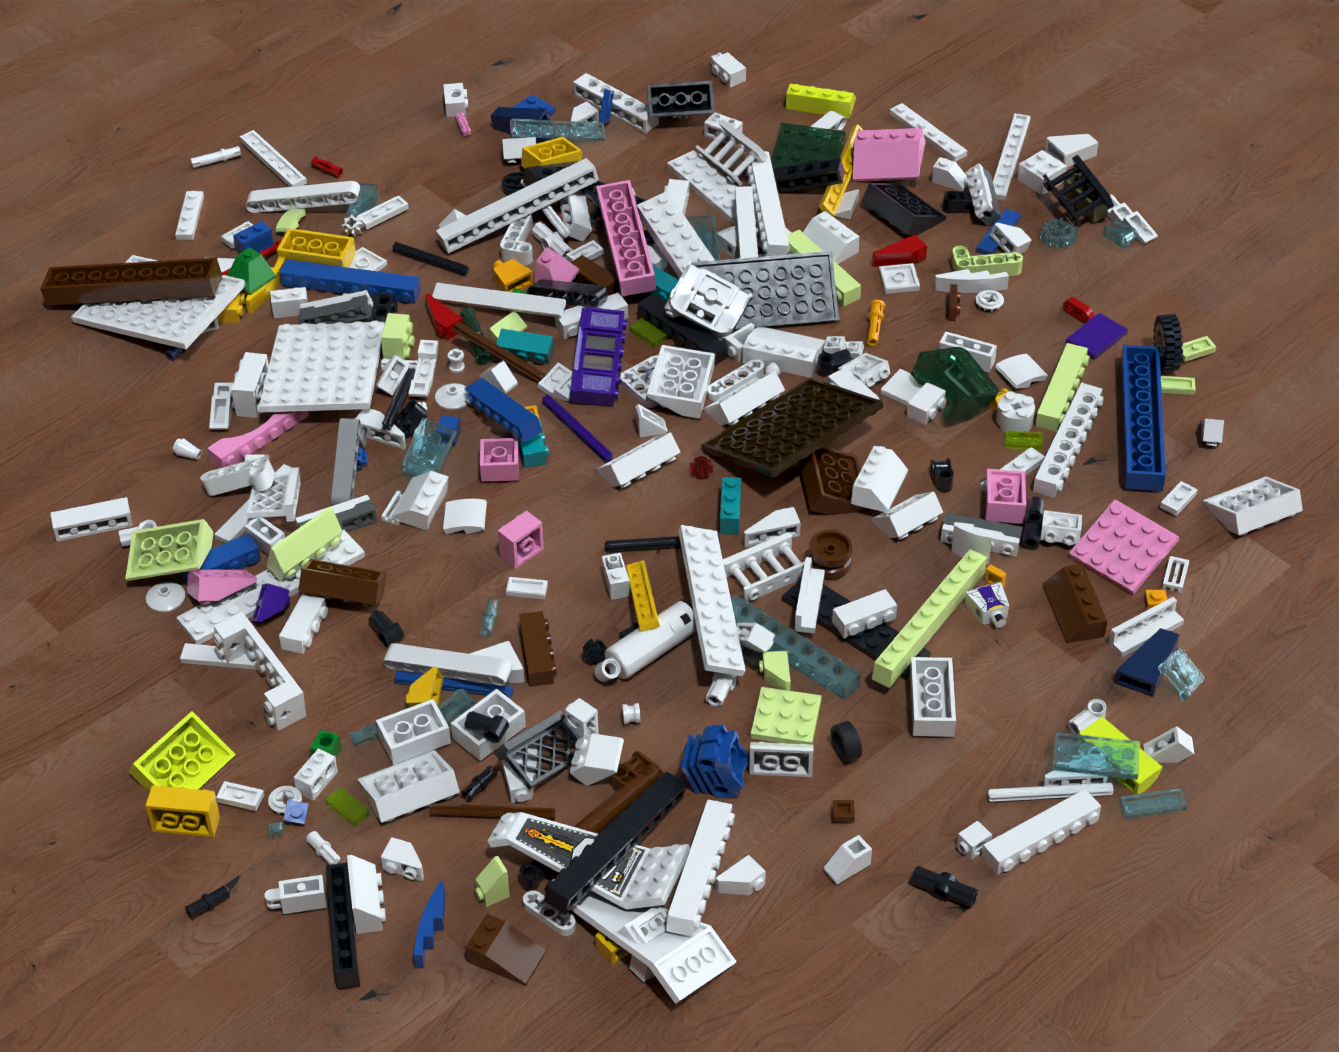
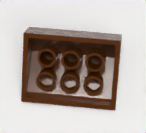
(830, 481)

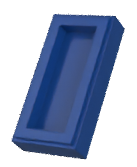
(606, 106)

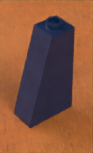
(502, 116)
(1141, 668)

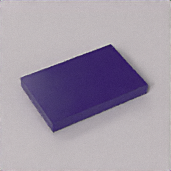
(1097, 335)

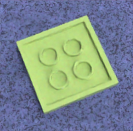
(786, 716)

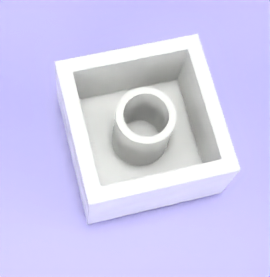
(1033, 169)

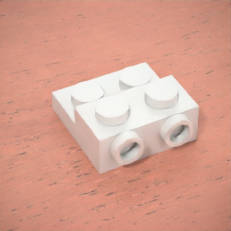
(868, 369)
(1061, 527)

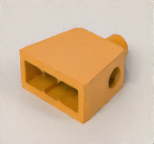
(511, 275)

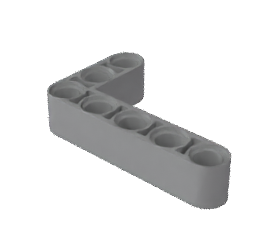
(350, 437)

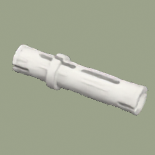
(221, 155)

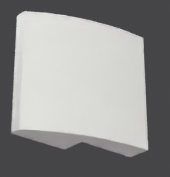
(1021, 370)
(557, 382)
(465, 515)
(966, 538)

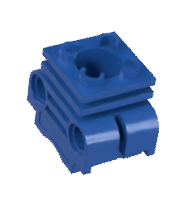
(715, 762)

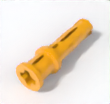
(875, 317)

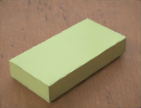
(1178, 385)

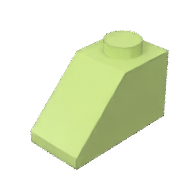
(776, 669)
(492, 883)

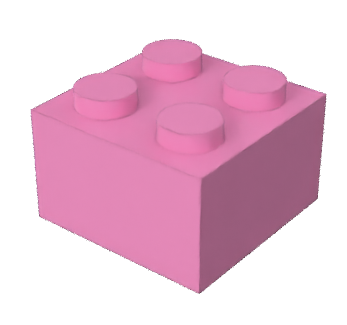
(499, 459)
(520, 539)

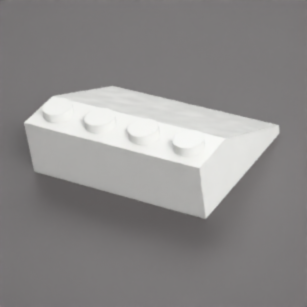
(787, 350)
(682, 380)
(1255, 505)
(409, 786)

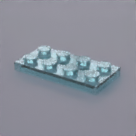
(1096, 755)

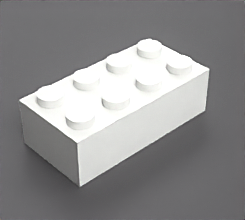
(932, 697)

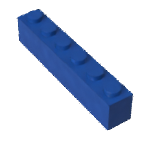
(502, 410)

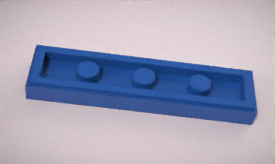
(988, 244)

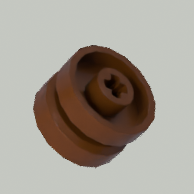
(831, 552)

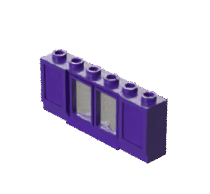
(598, 357)

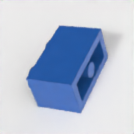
(256, 237)

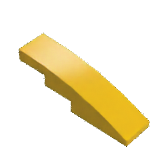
(258, 298)

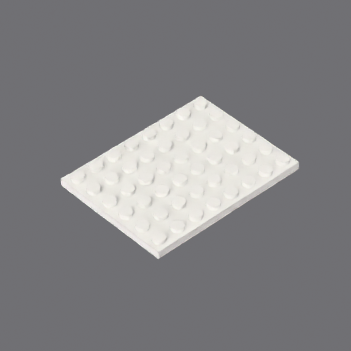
(163, 320)
(323, 367)

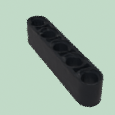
(573, 293)

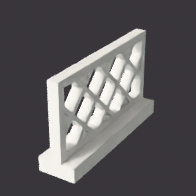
(288, 496)

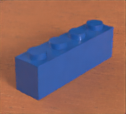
(230, 556)

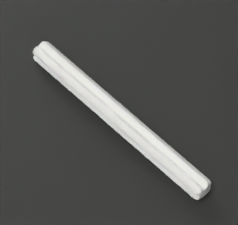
(554, 218)
(1046, 792)

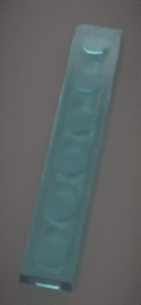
(557, 129)

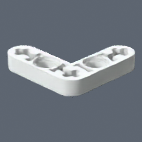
(638, 381)

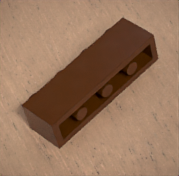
(536, 648)

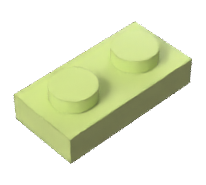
(1197, 348)

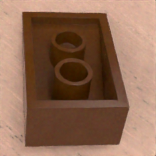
(504, 950)

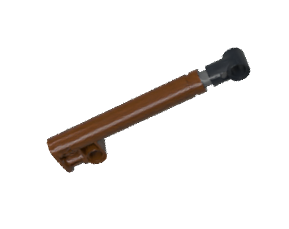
(628, 784)

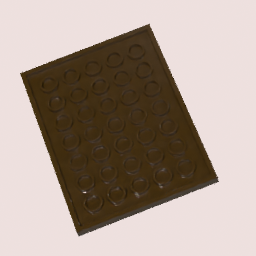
(792, 426)

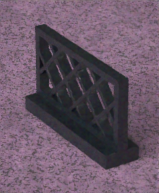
(528, 739)

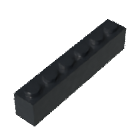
(681, 330)
(342, 926)

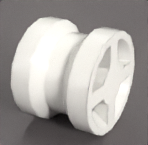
(631, 713)

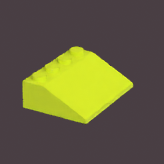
(183, 757)

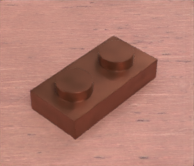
(954, 297)

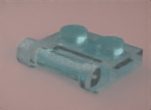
(1184, 670)

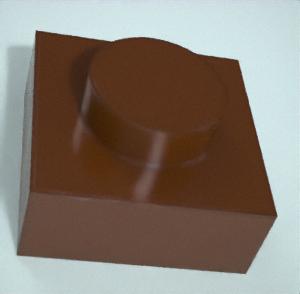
(843, 811)

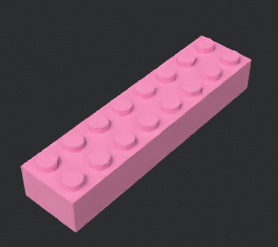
(626, 238)

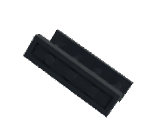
(1087, 176)

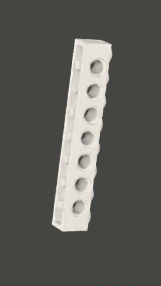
(1068, 440)

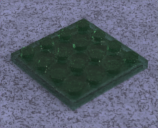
(806, 144)

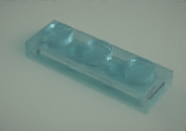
(1153, 803)

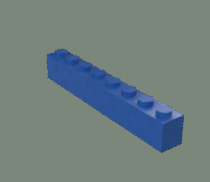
(349, 280)

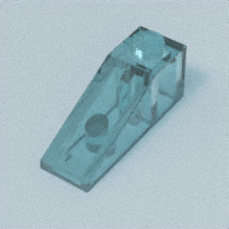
(366, 200)

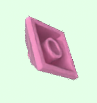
(554, 267)

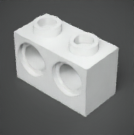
(581, 718)
(316, 774)

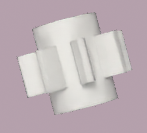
(353, 225)

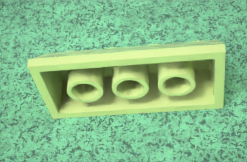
(304, 544)

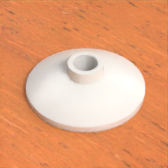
(451, 396)
(165, 597)

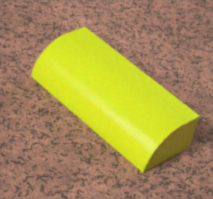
(1148, 767)

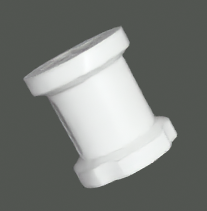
(456, 364)

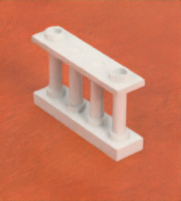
(745, 145)
(760, 553)

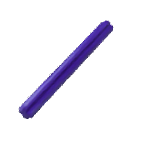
(577, 428)

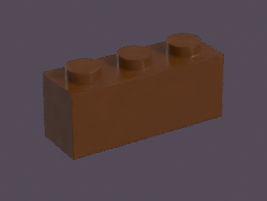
(594, 274)

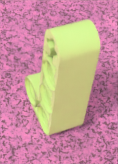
(993, 263)

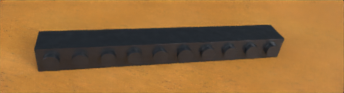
(614, 843)

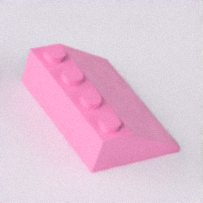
(888, 154)

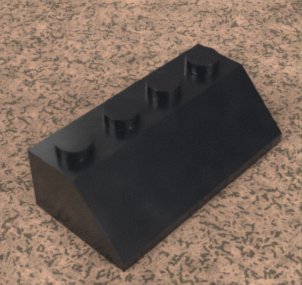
(680, 99)

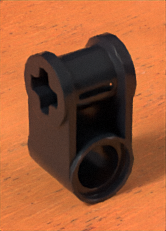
(957, 201)
(410, 417)
(942, 474)

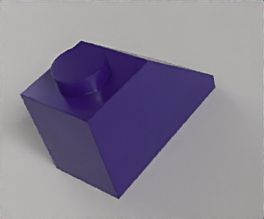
(270, 601)

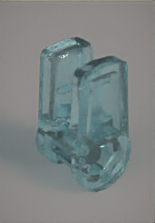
(1120, 233)
(456, 706)

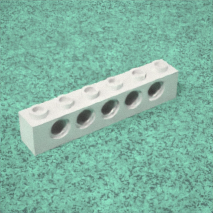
(623, 106)

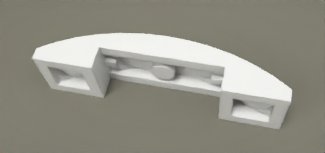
(425, 368)

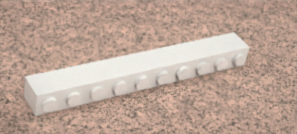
(517, 205)
(767, 207)

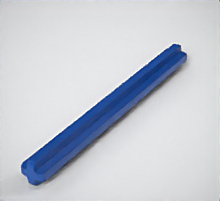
(456, 684)

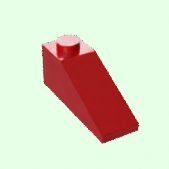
(902, 252)
(442, 317)

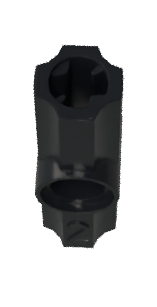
(1033, 523)
(944, 886)

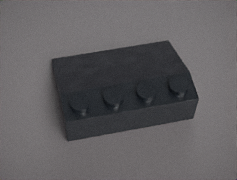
(901, 208)

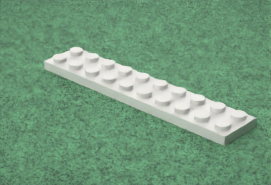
(709, 185)
(711, 601)
(200, 620)

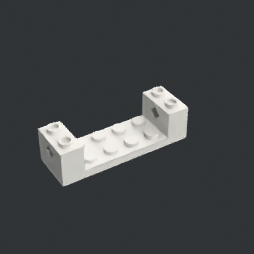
(237, 637)

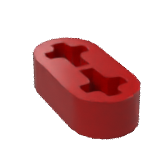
(1078, 310)

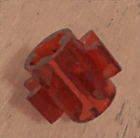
(701, 467)

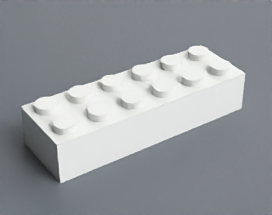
(672, 232)

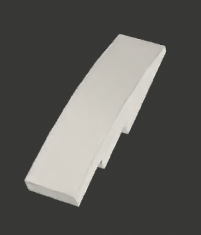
(1123, 214)
(971, 282)

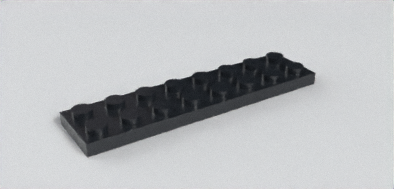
(870, 641)

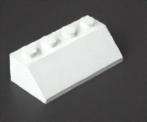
(745, 399)
(639, 460)
(879, 480)

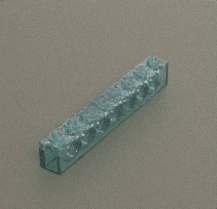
(801, 652)

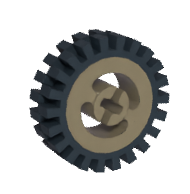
(1169, 341)

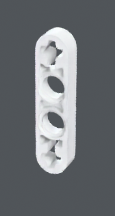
(719, 389)

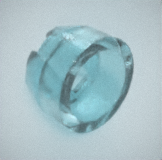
(275, 827)

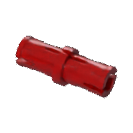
(327, 167)

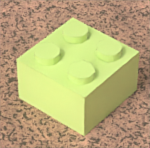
(397, 336)

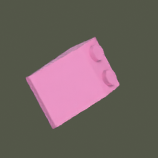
(1005, 496)
(217, 584)

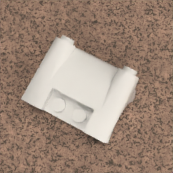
(707, 301)

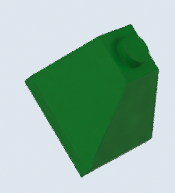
(252, 269)

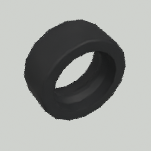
(846, 741)

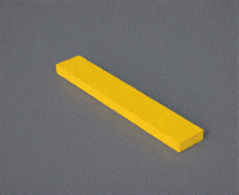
(642, 596)

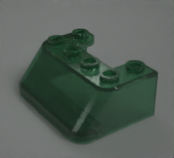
(960, 376)

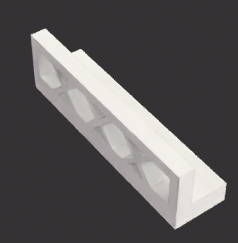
(809, 598)
(1133, 637)

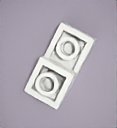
(838, 343)

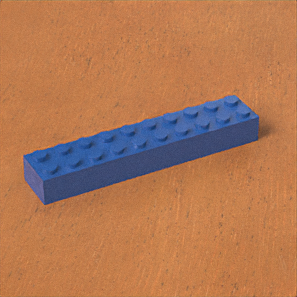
(1142, 418)

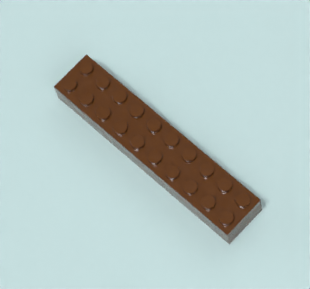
(131, 281)

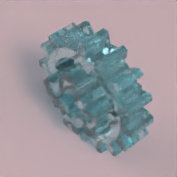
(1059, 232)

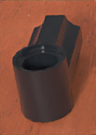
(828, 362)
(386, 629)
(491, 728)

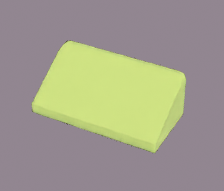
(510, 322)

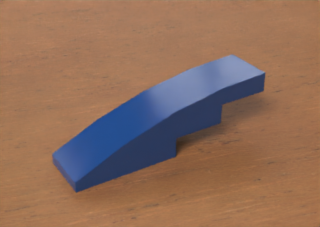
(431, 921)

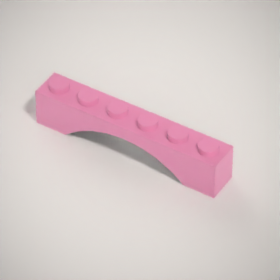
(233, 450)

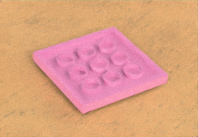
(1123, 546)

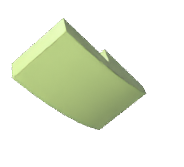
(290, 220)

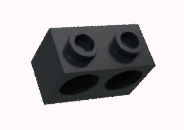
(382, 306)

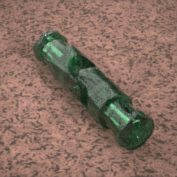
(482, 356)

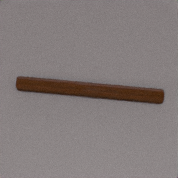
(498, 351)
(487, 811)

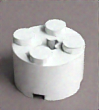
(1015, 412)

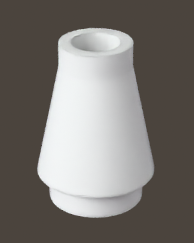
(186, 449)

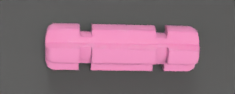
(463, 124)

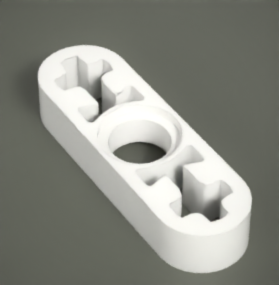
(553, 921)

